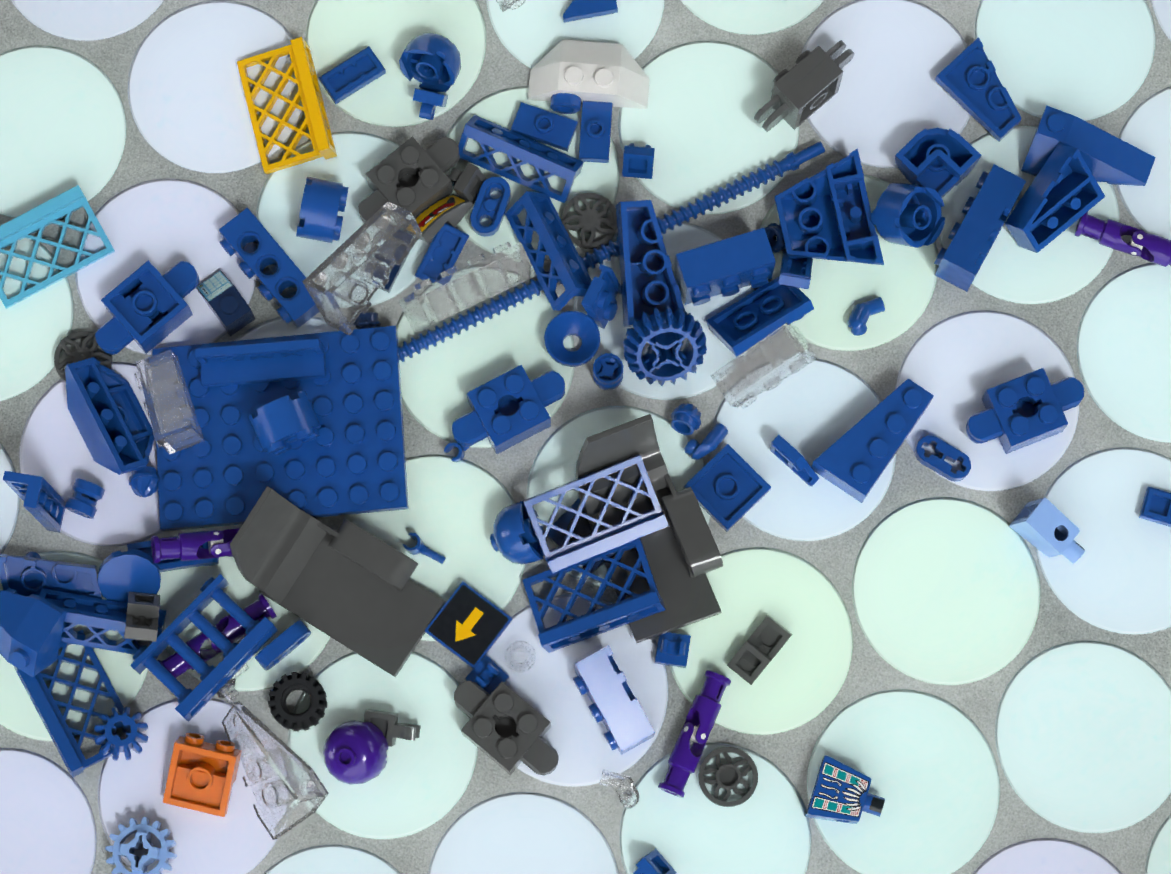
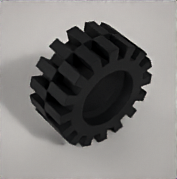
(284, 688)

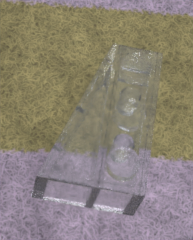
(764, 366)

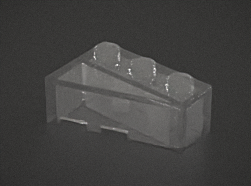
(168, 402)

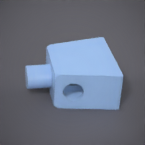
(1039, 524)

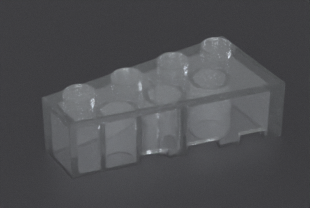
(362, 265)
(468, 286)

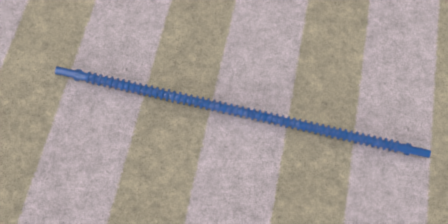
(790, 162)

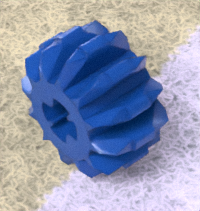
(127, 724)

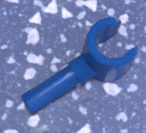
(460, 456)
(421, 548)

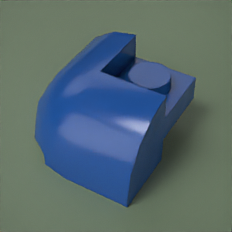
(937, 159)

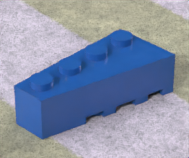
(644, 263)
(870, 445)

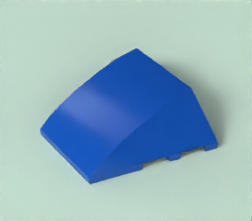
(830, 215)

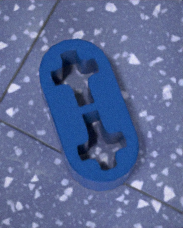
(946, 452)
(283, 645)

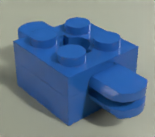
(147, 307)
(508, 409)
(1024, 410)

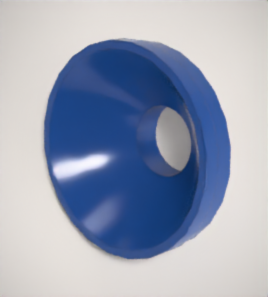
(569, 324)

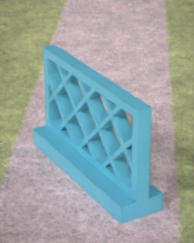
(38, 219)

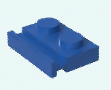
(600, 297)

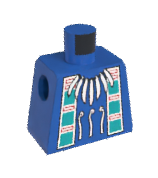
(842, 794)

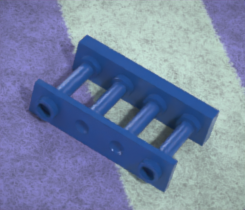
(211, 677)

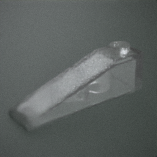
(280, 779)

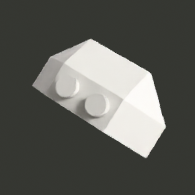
(592, 72)

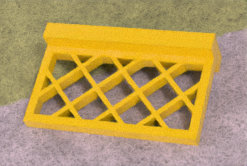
(308, 93)

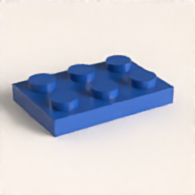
(759, 315)

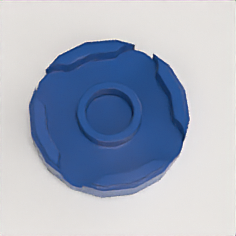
(128, 572)

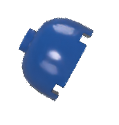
(432, 61)
(515, 535)

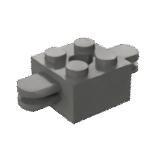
(805, 86)
(411, 177)
(506, 728)

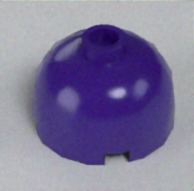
(355, 752)

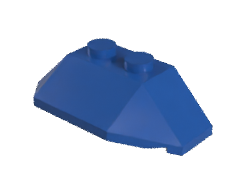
(108, 416)

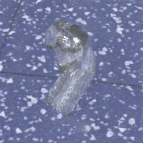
(228, 691)
(624, 787)

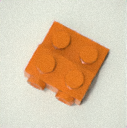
(202, 774)

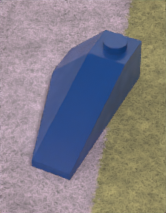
(1105, 155)
(29, 631)

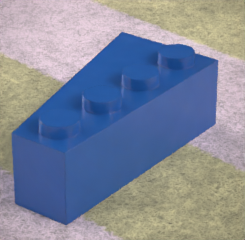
(979, 228)

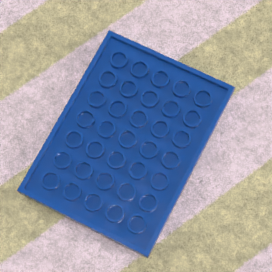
(344, 471)

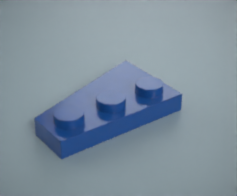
(978, 90)
(31, 574)

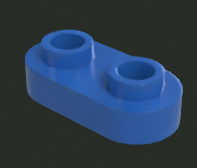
(489, 207)

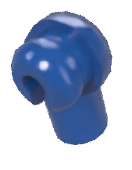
(861, 313)
(709, 443)

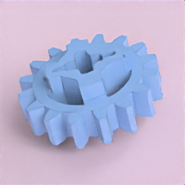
(143, 837)

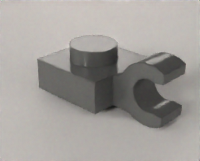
(389, 725)

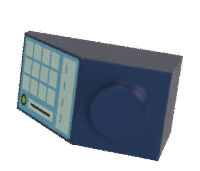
(226, 302)

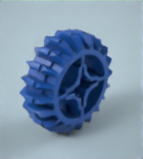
(665, 335)

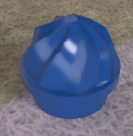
(686, 419)
(144, 481)

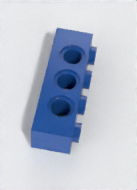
(247, 229)

